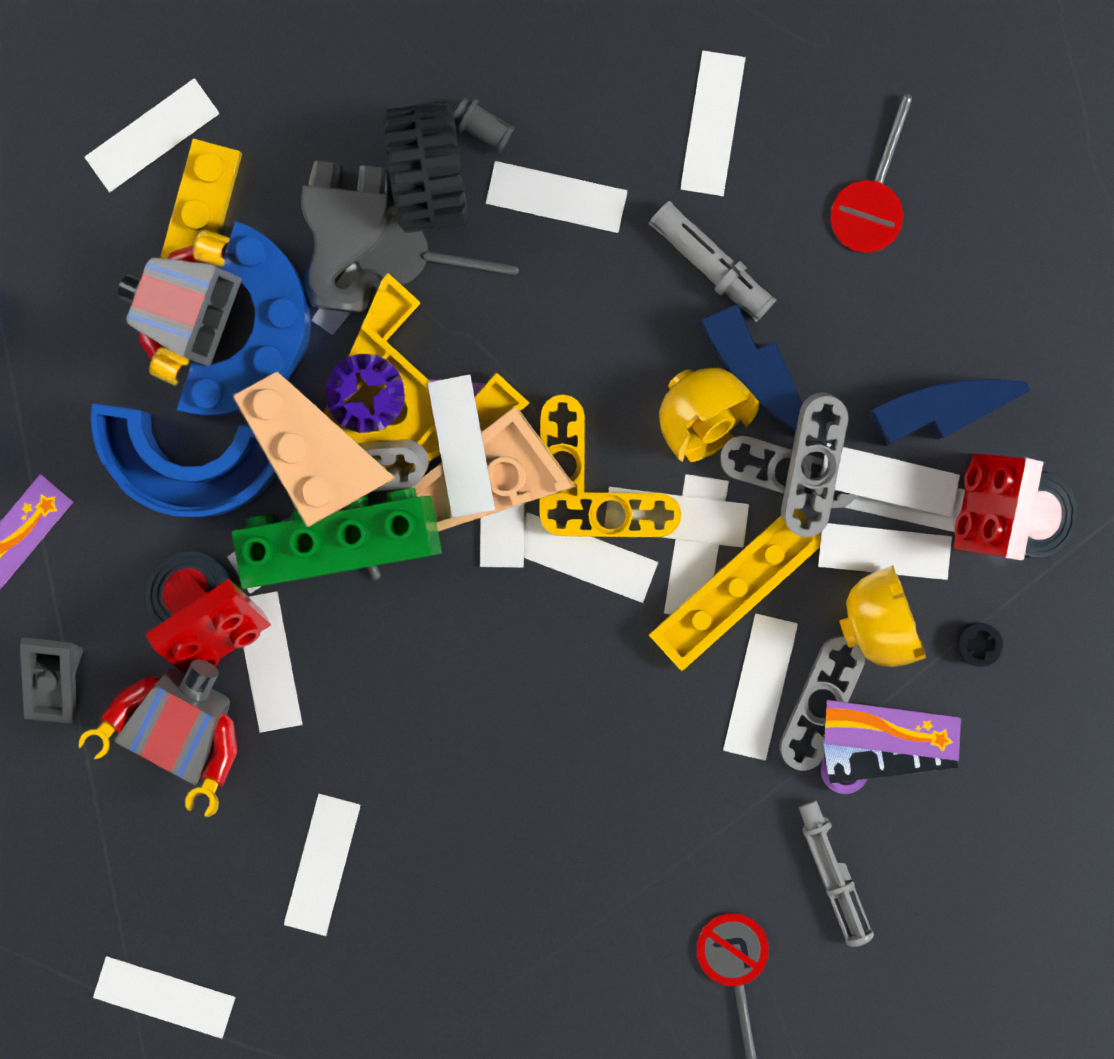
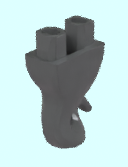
(344, 231)

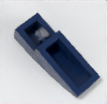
(758, 369)
(943, 407)

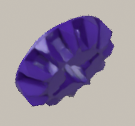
(343, 383)

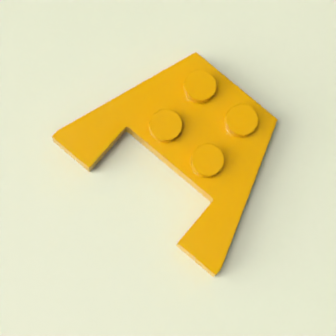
(416, 419)

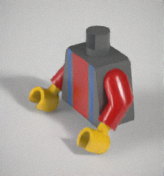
(181, 305)
(176, 726)

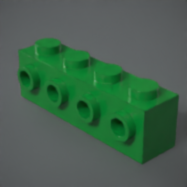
(341, 542)

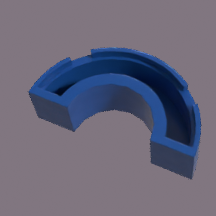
(278, 333)
(152, 479)

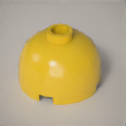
(703, 410)
(882, 621)

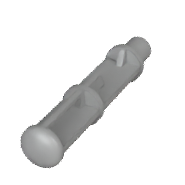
(834, 875)

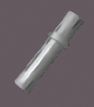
(712, 261)

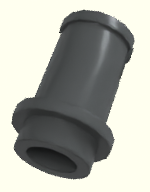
(482, 124)

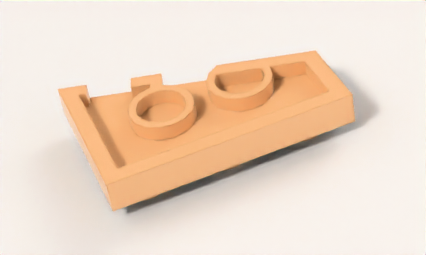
(308, 450)
(517, 468)

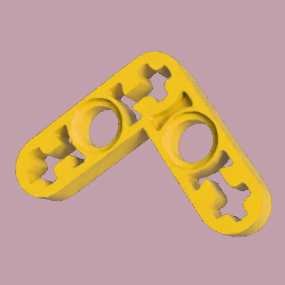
(576, 494)

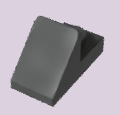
(49, 679)

